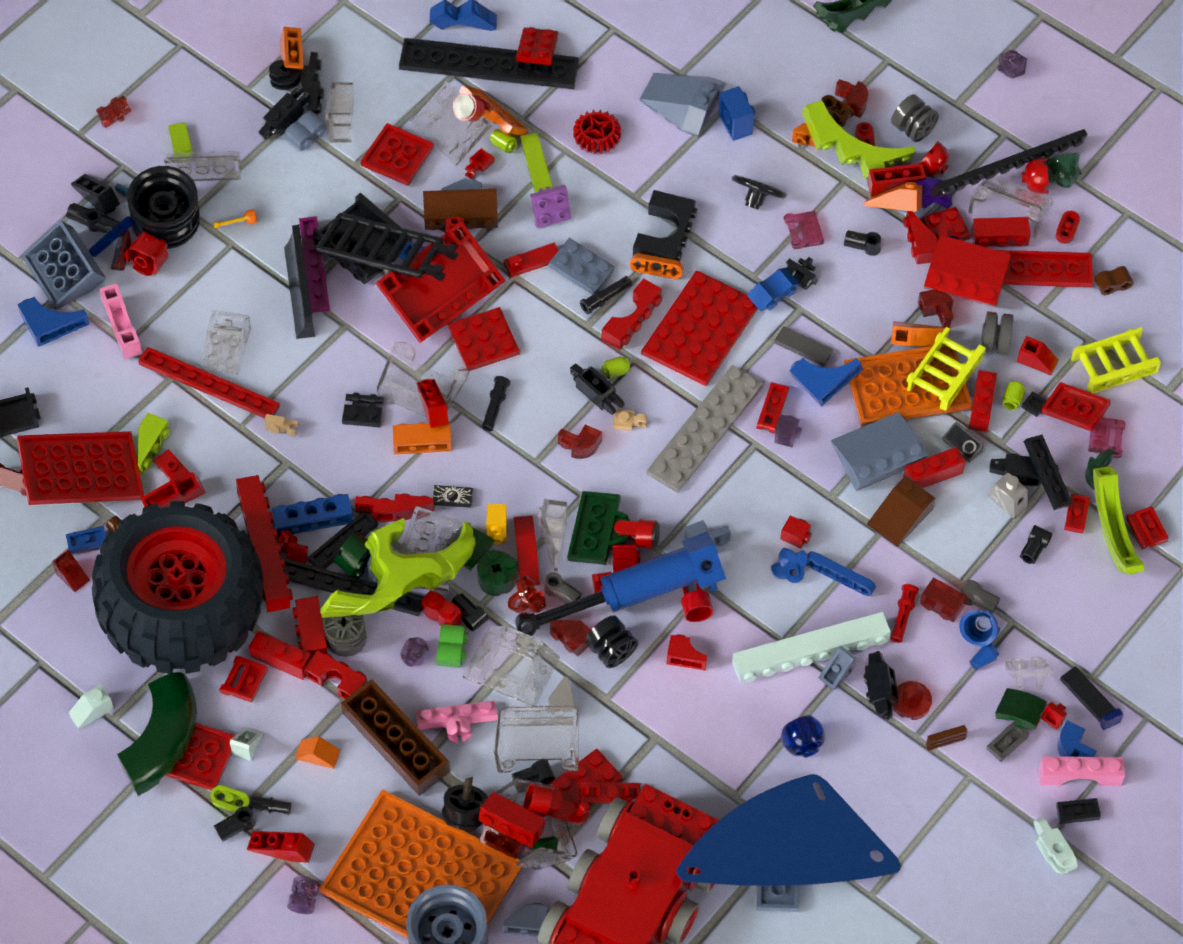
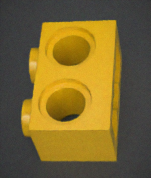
(497, 522)

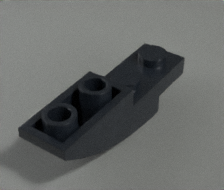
(311, 83)

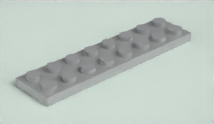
(704, 428)

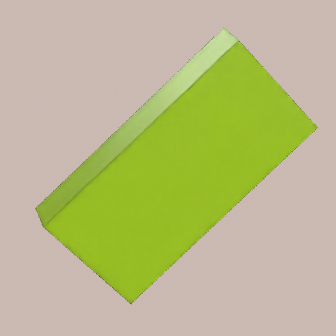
(180, 138)

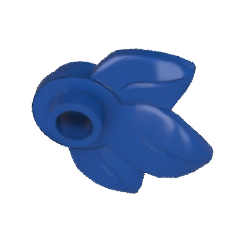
(788, 563)

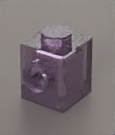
(787, 430)

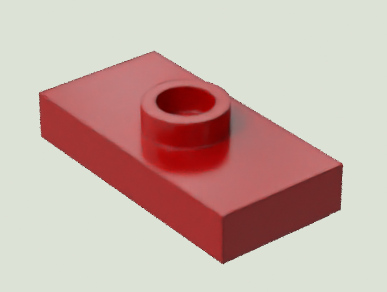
(171, 466)

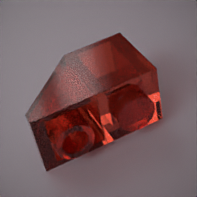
(571, 634)

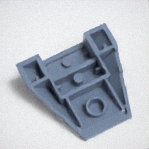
(682, 99)

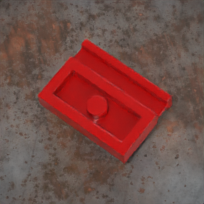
(1147, 528)

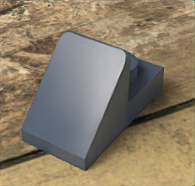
(837, 668)

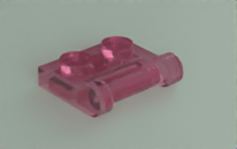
(809, 228)
(1100, 436)

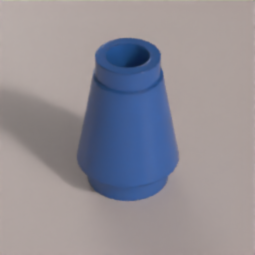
(984, 656)

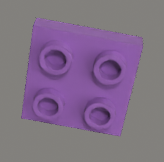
(550, 206)

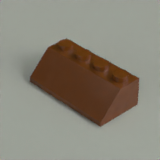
(474, 205)

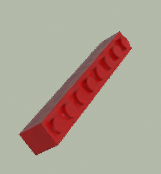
(263, 536)

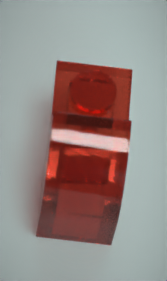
(855, 95)
(936, 303)
(582, 445)

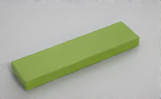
(535, 161)

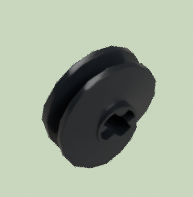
(283, 77)

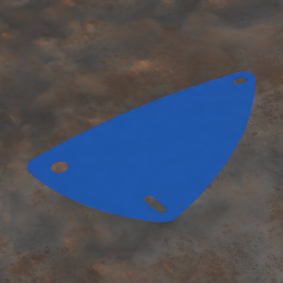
(789, 840)

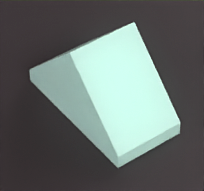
(245, 743)

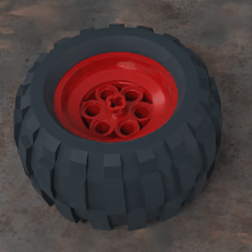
(165, 556)

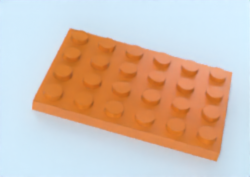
(883, 386)

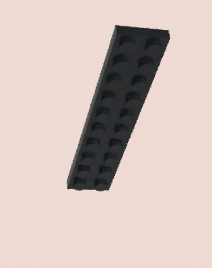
(485, 63)

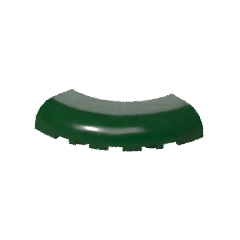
(165, 735)

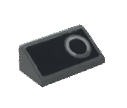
(966, 443)

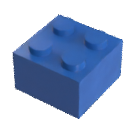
(736, 113)

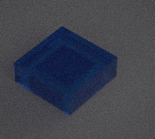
(1111, 719)

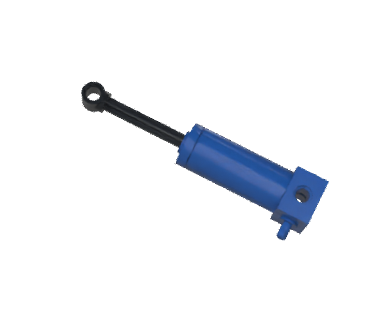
(641, 582)

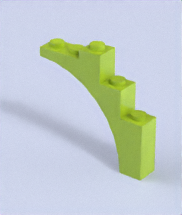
(829, 134)

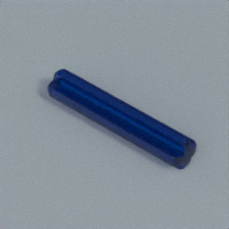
(111, 236)

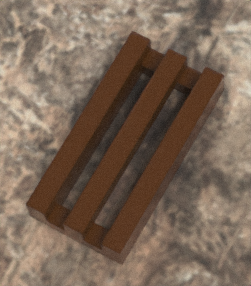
(946, 737)

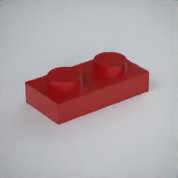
(1077, 514)

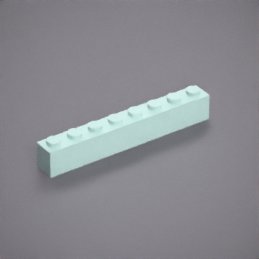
(810, 647)

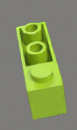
(150, 437)

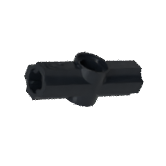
(91, 218)

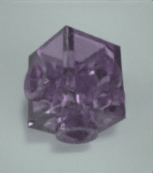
(1012, 64)

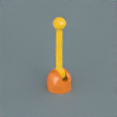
(249, 217)

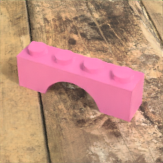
(120, 321)
(1104, 770)

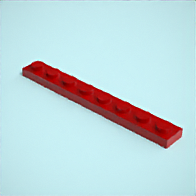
(208, 383)

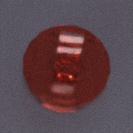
(528, 595)
(913, 700)

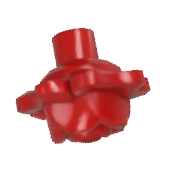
(285, 538)

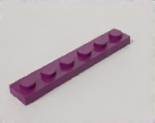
(314, 267)

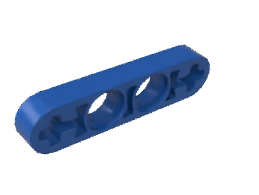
(840, 574)

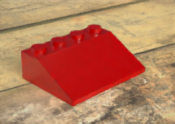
(967, 271)

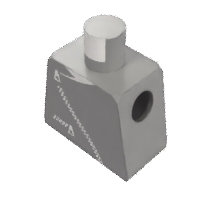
(1010, 495)

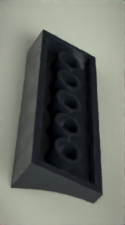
(298, 285)

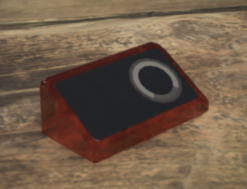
(122, 245)

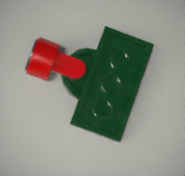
(602, 526)

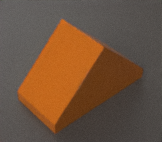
(317, 752)

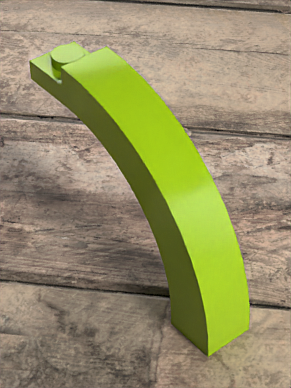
(1113, 523)

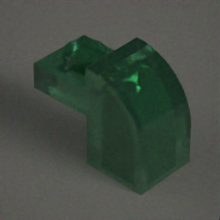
(1102, 460)

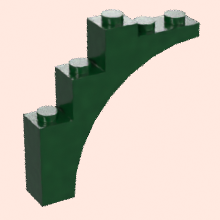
(843, 12)

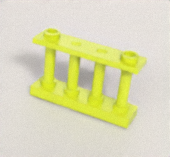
(1121, 376)
(955, 383)

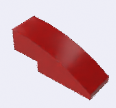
(181, 490)

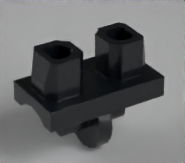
(807, 276)

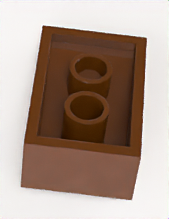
(902, 511)

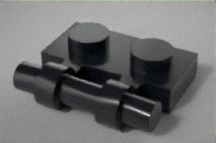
(362, 415)

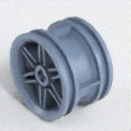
(438, 903)

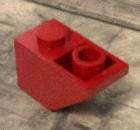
(1037, 356)

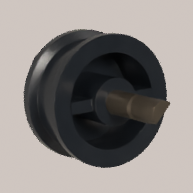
(463, 806)

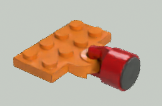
(476, 103)

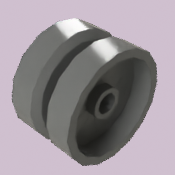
(997, 333)

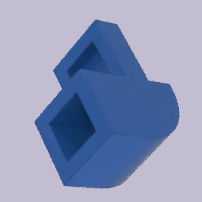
(1069, 742)

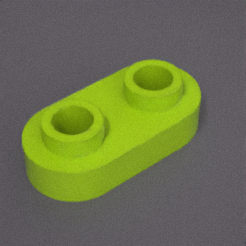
(231, 799)

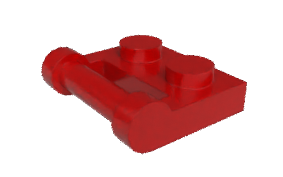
(249, 680)

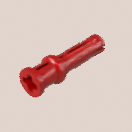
(905, 605)

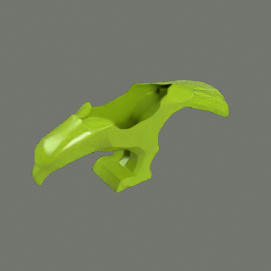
(401, 572)

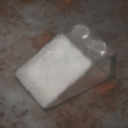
(553, 526)

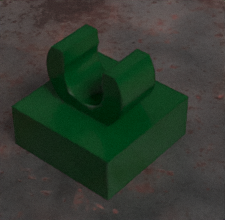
(547, 842)

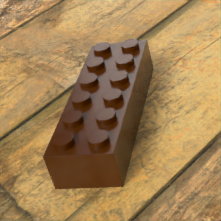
(395, 737)

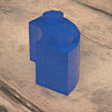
(773, 289)

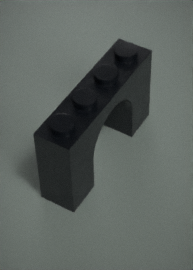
(680, 212)

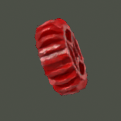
(599, 126)

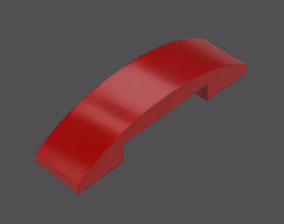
(526, 547)

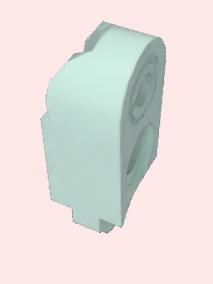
(1054, 847)

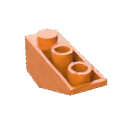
(914, 334)

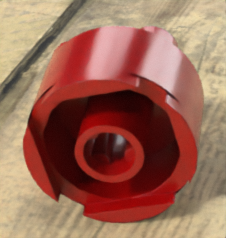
(147, 254)

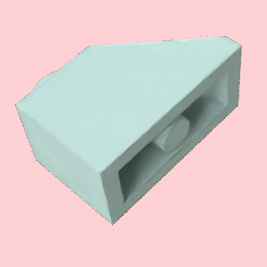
(91, 707)

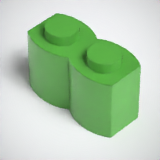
(451, 645)

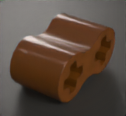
(1114, 280)

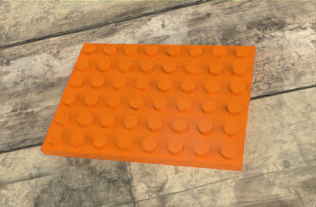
(408, 851)

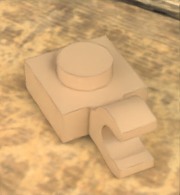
(626, 420)
(278, 424)

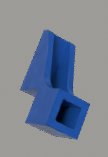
(468, 14)

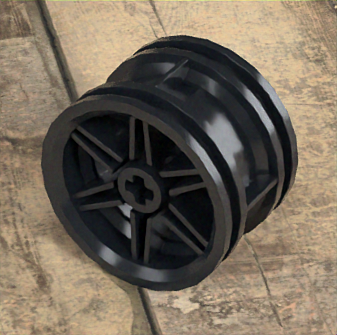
(163, 214)

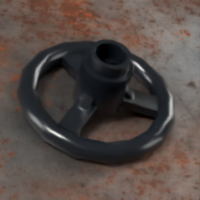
(757, 191)

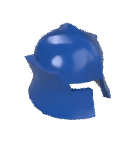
(979, 627)

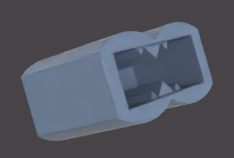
(305, 130)

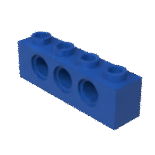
(322, 519)

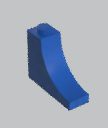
(47, 324)
(824, 382)

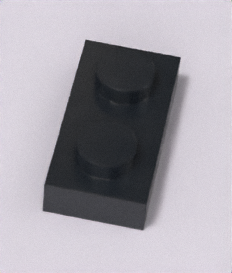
(1078, 810)

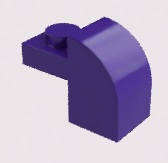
(927, 197)

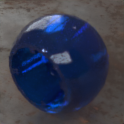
(803, 736)

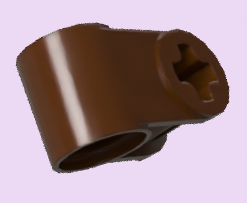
(837, 109)

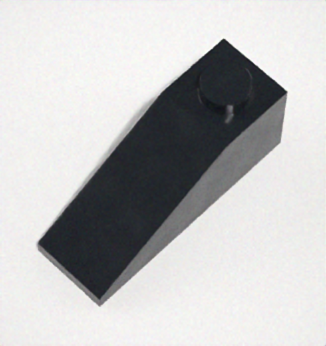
(96, 193)

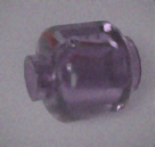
(414, 651)

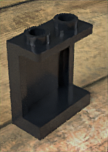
(18, 414)

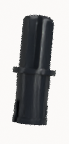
(270, 805)

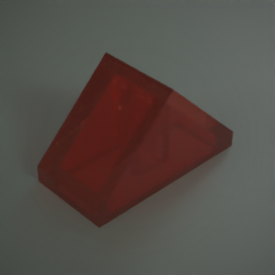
(70, 571)

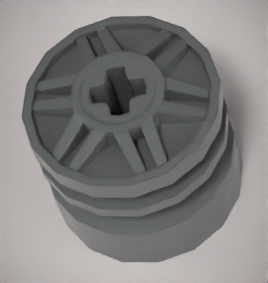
(914, 118)
(345, 640)

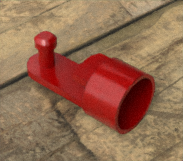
(696, 605)
(549, 802)

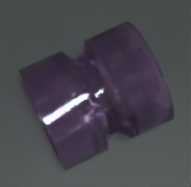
(303, 894)

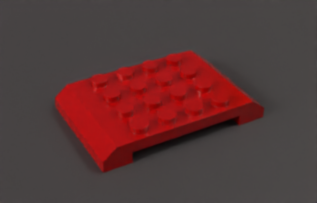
(431, 303)

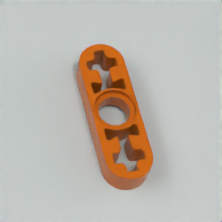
(643, 258)

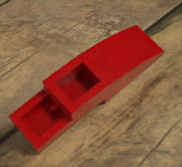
(393, 510)

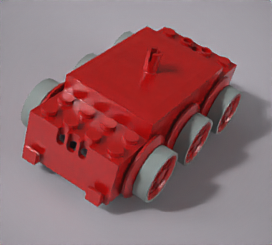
(633, 885)

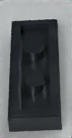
(1086, 693)

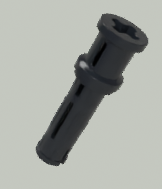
(598, 298)
(497, 396)

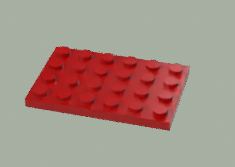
(700, 328)
(79, 467)

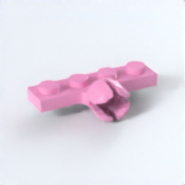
(457, 718)

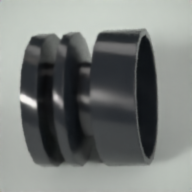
(611, 641)

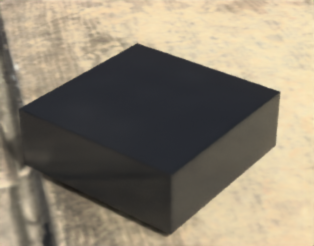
(1034, 404)

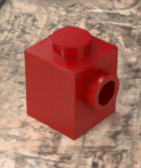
(796, 532)

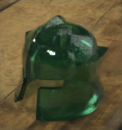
(1064, 169)

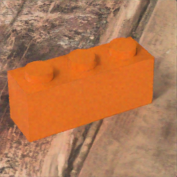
(421, 438)

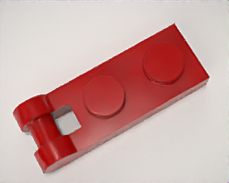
(773, 407)

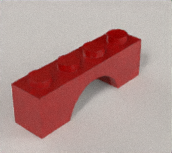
(620, 329)

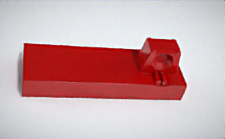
(530, 260)

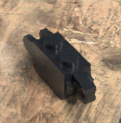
(284, 113)
(596, 388)
(1017, 466)
(881, 685)

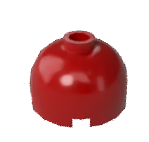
(936, 160)
(1036, 176)

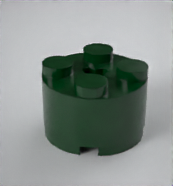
(353, 555)
(496, 572)

